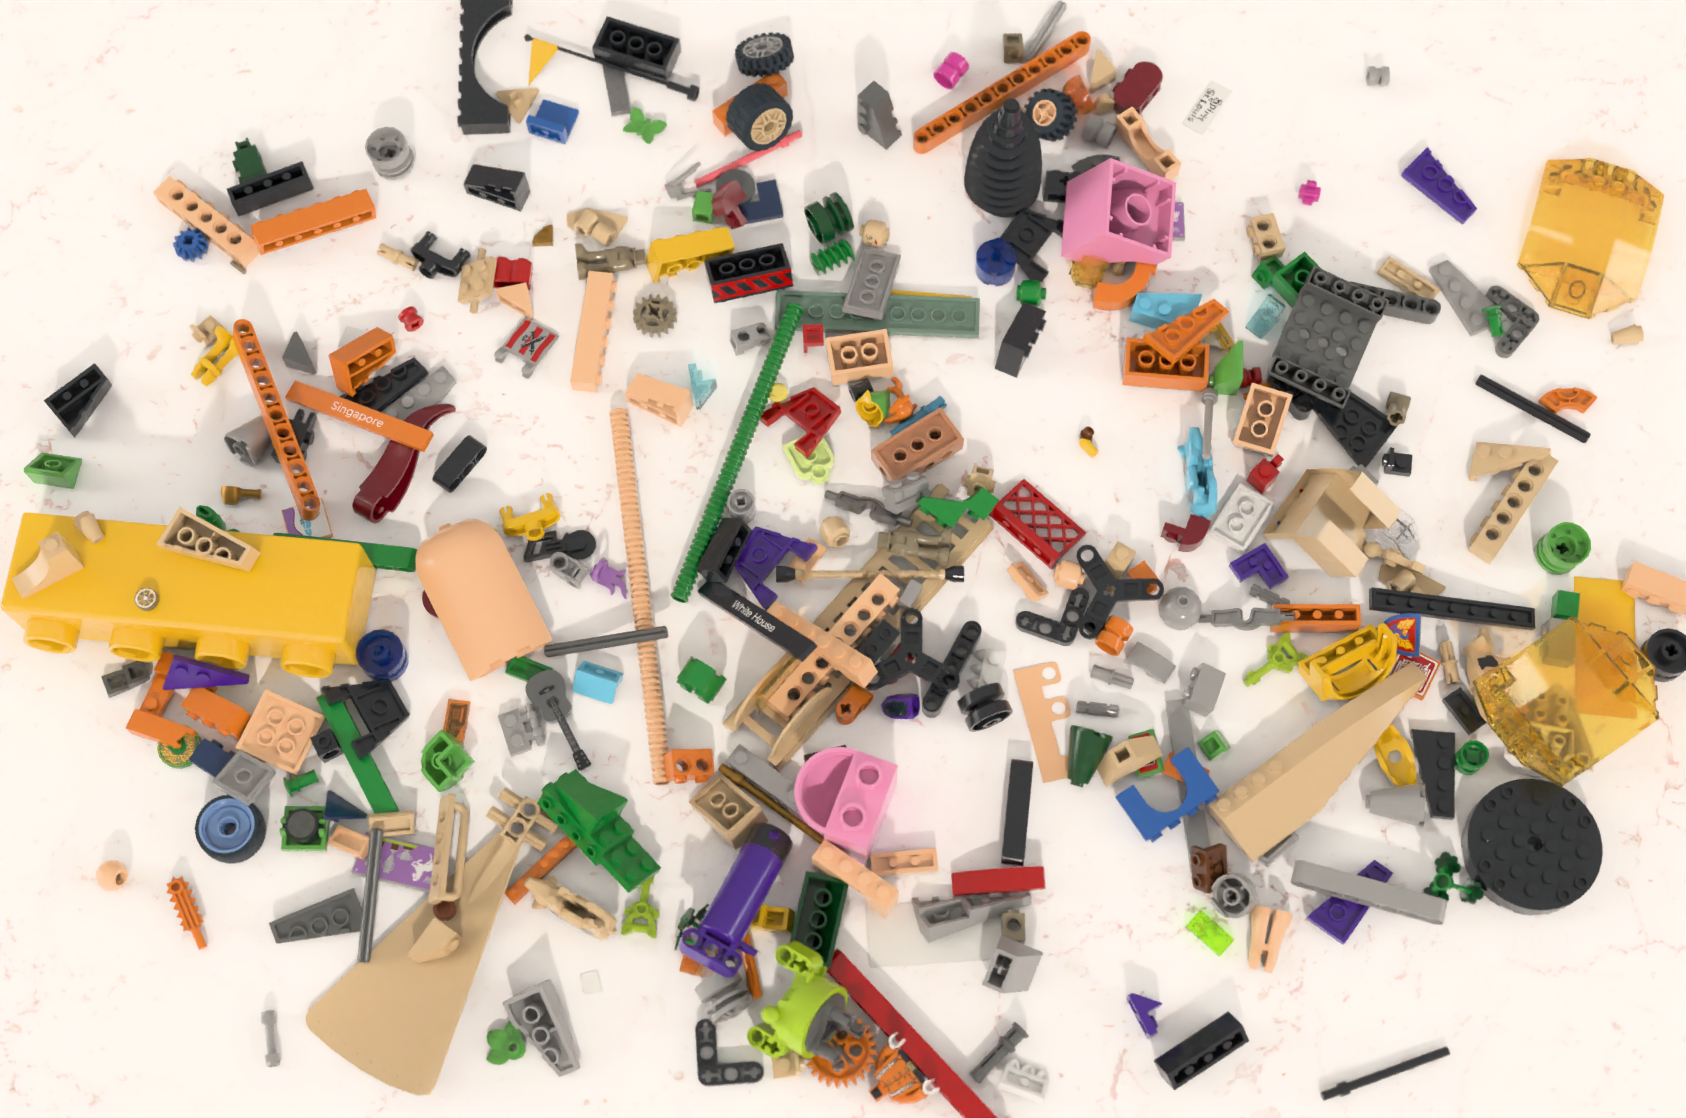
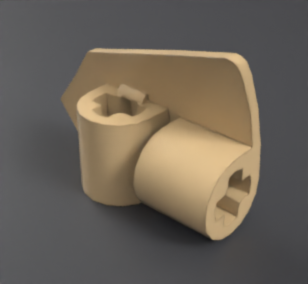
(597, 224)
(1408, 581)

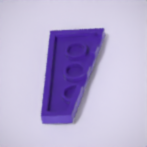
(1431, 179)
(1340, 916)

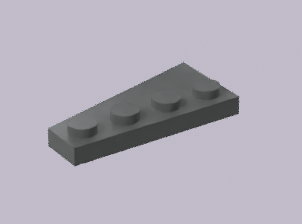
(326, 918)

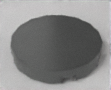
(743, 178)

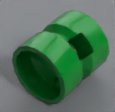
(1471, 757)

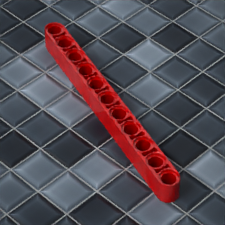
(915, 1047)

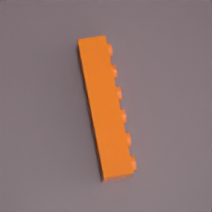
(313, 221)

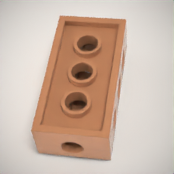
(918, 436)

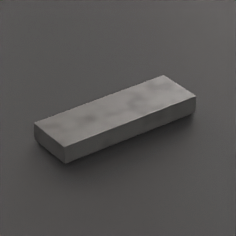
(616, 91)

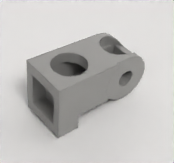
(749, 337)

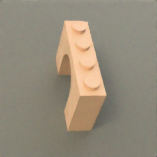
(833, 862)

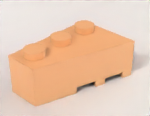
(660, 399)

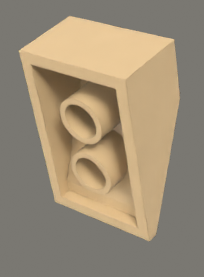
(728, 810)

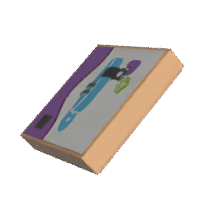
(296, 525)

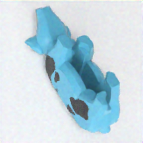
(1199, 476)

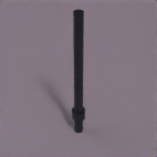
(1344, 1088)

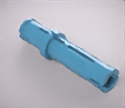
(925, 410)

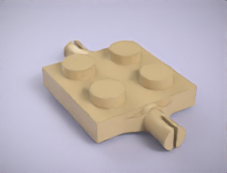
(477, 280)

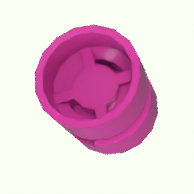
(951, 70)

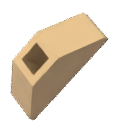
(1128, 758)

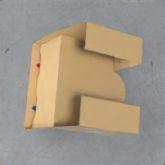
(1329, 516)

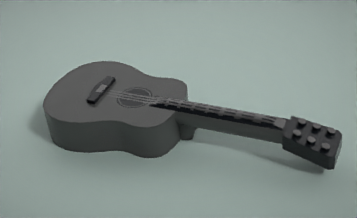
(549, 694)

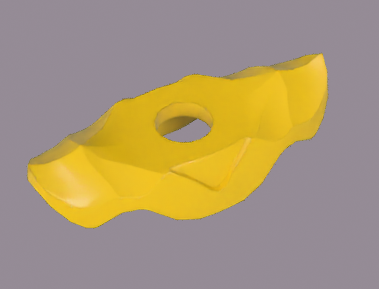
(1403, 771)

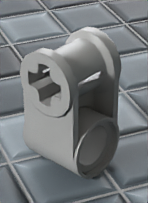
(572, 572)

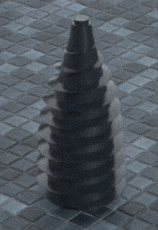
(1004, 162)

